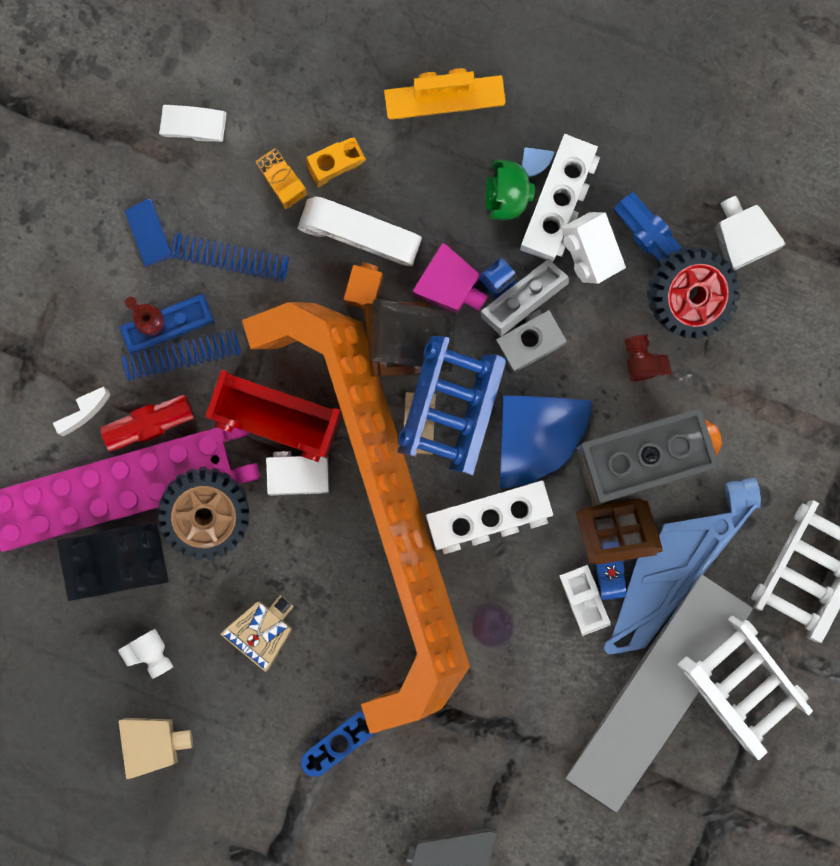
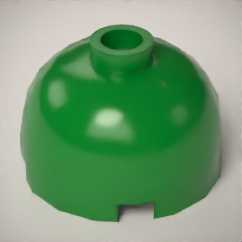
(507, 190)

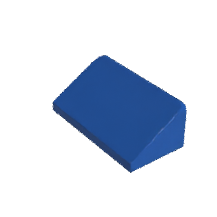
(148, 232)

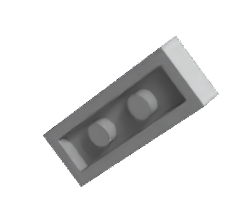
(524, 297)

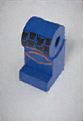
(498, 278)

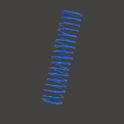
(281, 274)
(203, 353)

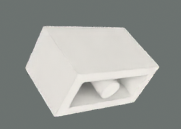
(593, 247)
(296, 475)

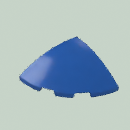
(538, 436)

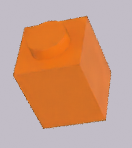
(363, 285)

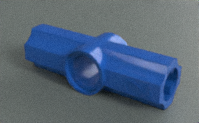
(647, 229)

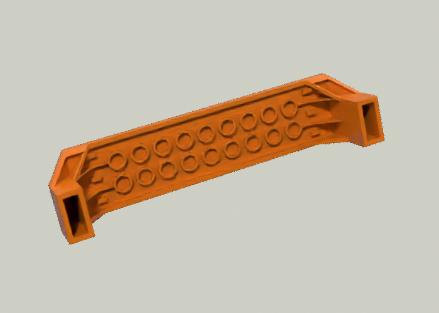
(401, 525)

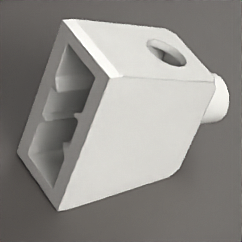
(746, 234)

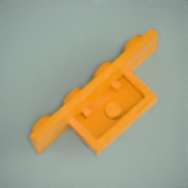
(444, 94)

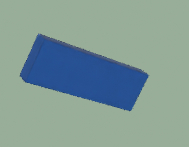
(180, 320)

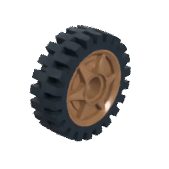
(203, 536)

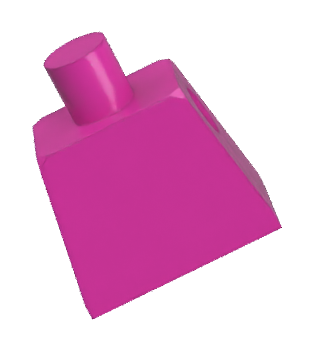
(449, 282)

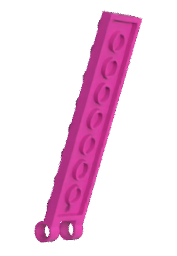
(109, 488)

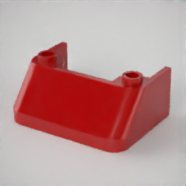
(273, 415)

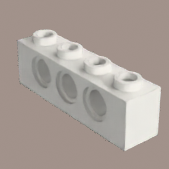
(570, 153)
(532, 495)

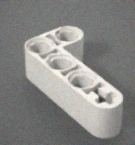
(359, 230)

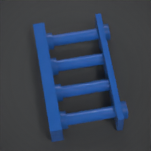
(479, 400)

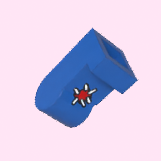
(611, 580)

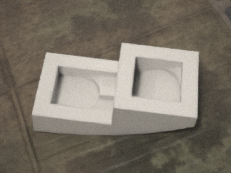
(193, 123)
(89, 406)
(585, 600)

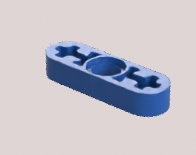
(316, 751)

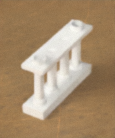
(818, 623)
(717, 693)

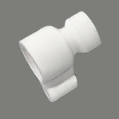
(147, 649)

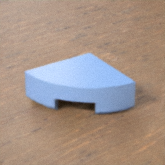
(536, 160)

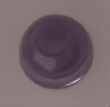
(492, 626)

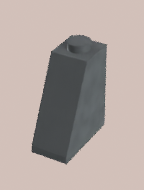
(457, 849)

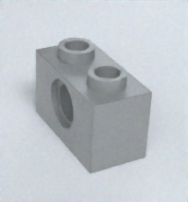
(548, 337)

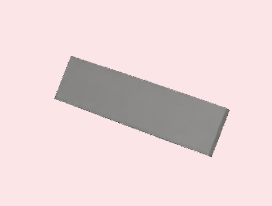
(655, 695)

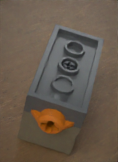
(649, 456)

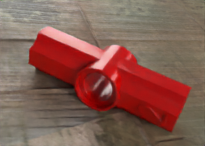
(147, 423)

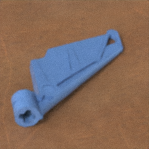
(688, 551)

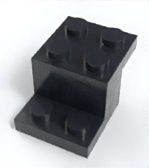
(112, 561)

